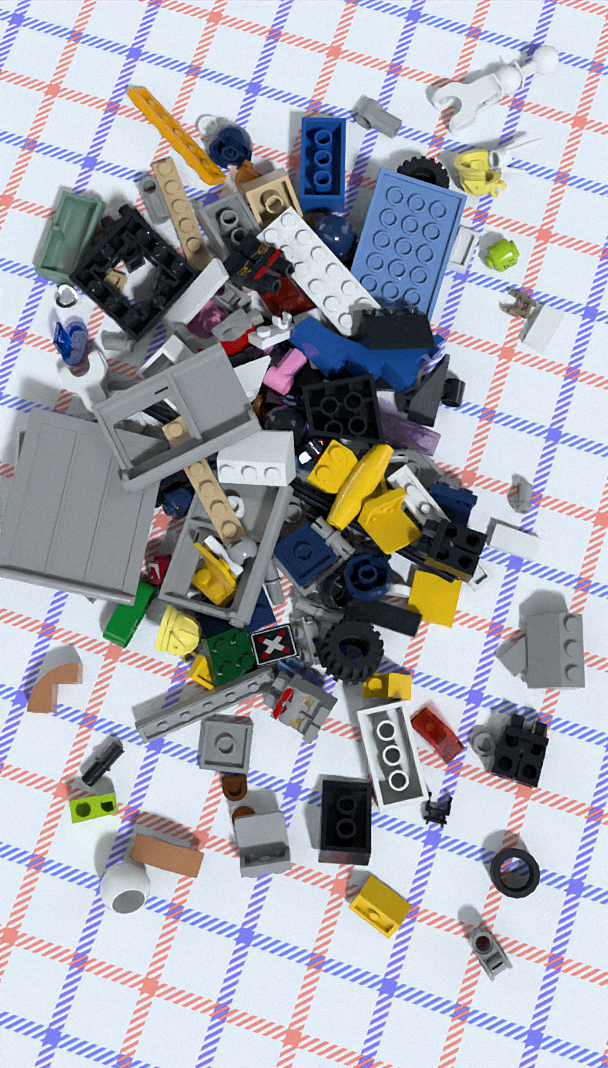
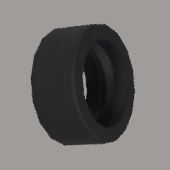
(534, 876)

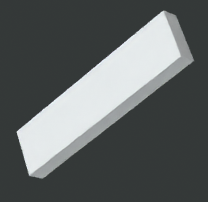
(196, 296)

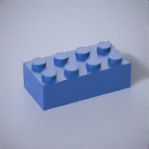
(322, 164)

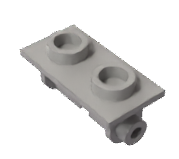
(304, 631)

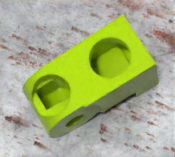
(93, 807)

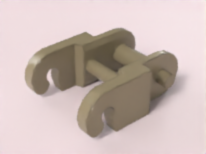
(523, 299)

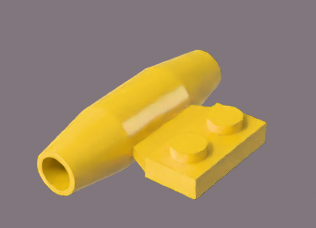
(351, 480)

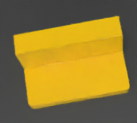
(380, 907)

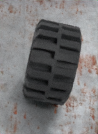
(426, 171)
(356, 634)

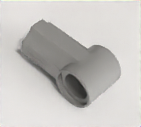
(375, 117)
(154, 201)

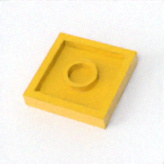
(434, 598)

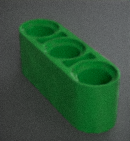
(128, 618)

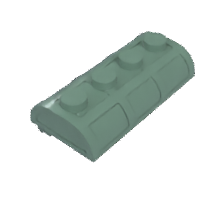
(69, 237)

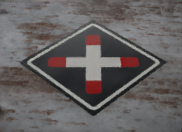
(273, 645)

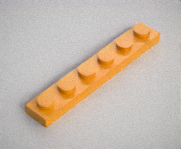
(177, 136)

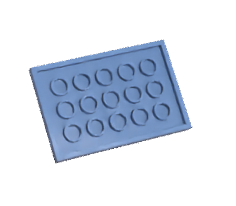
(407, 241)

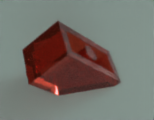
(437, 735)

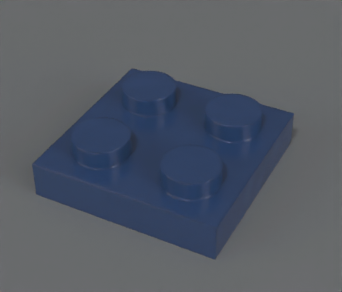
(304, 554)

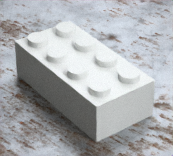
(392, 756)

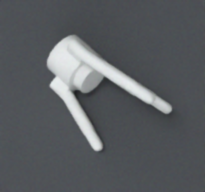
(502, 157)

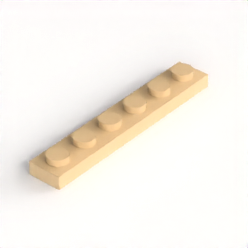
(182, 215)
(207, 488)

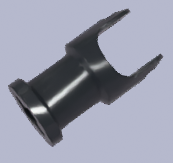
(242, 358)

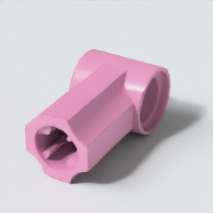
(282, 376)

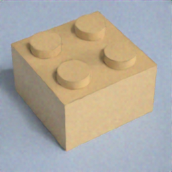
(271, 196)

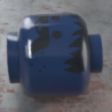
(178, 501)

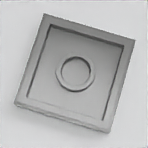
(226, 746)

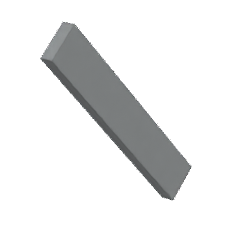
(206, 704)

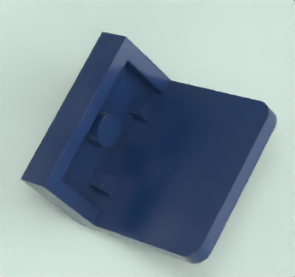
(453, 502)

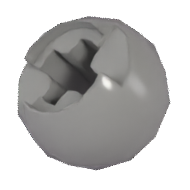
(242, 549)

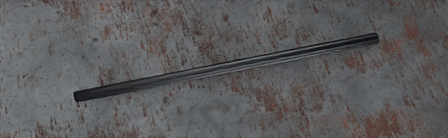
(318, 501)

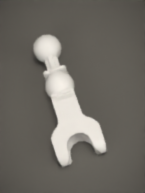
(487, 90)
(91, 386)

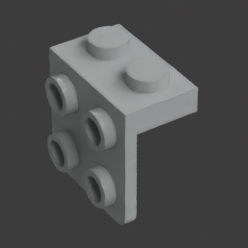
(263, 844)

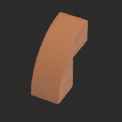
(45, 693)
(166, 855)

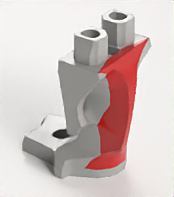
(231, 333)

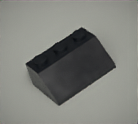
(392, 328)

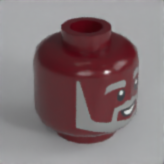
(158, 569)

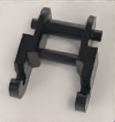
(446, 812)

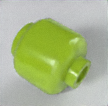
(502, 255)

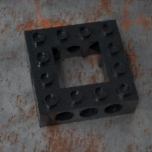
(126, 235)

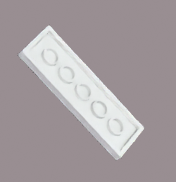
(318, 270)

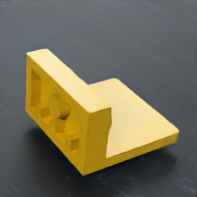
(215, 578)

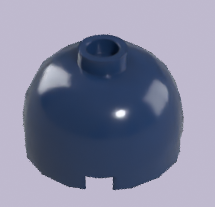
(230, 146)
(335, 234)
(367, 577)

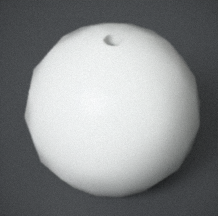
(125, 888)

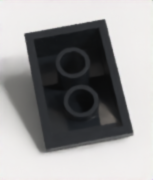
(345, 823)

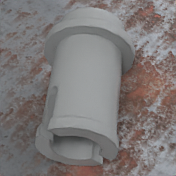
(124, 345)
(523, 498)

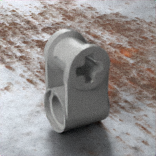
(231, 299)
(491, 955)

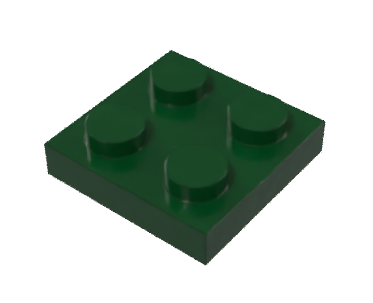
(228, 655)

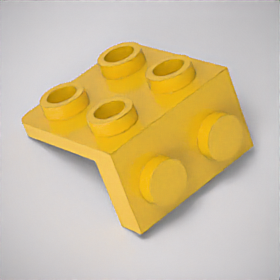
(387, 522)

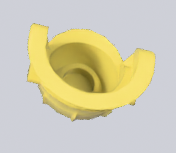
(476, 175)
(178, 634)

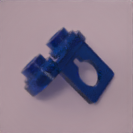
(72, 342)

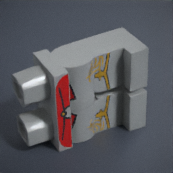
(300, 705)

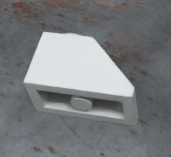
(252, 375)

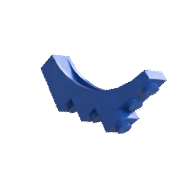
(335, 353)

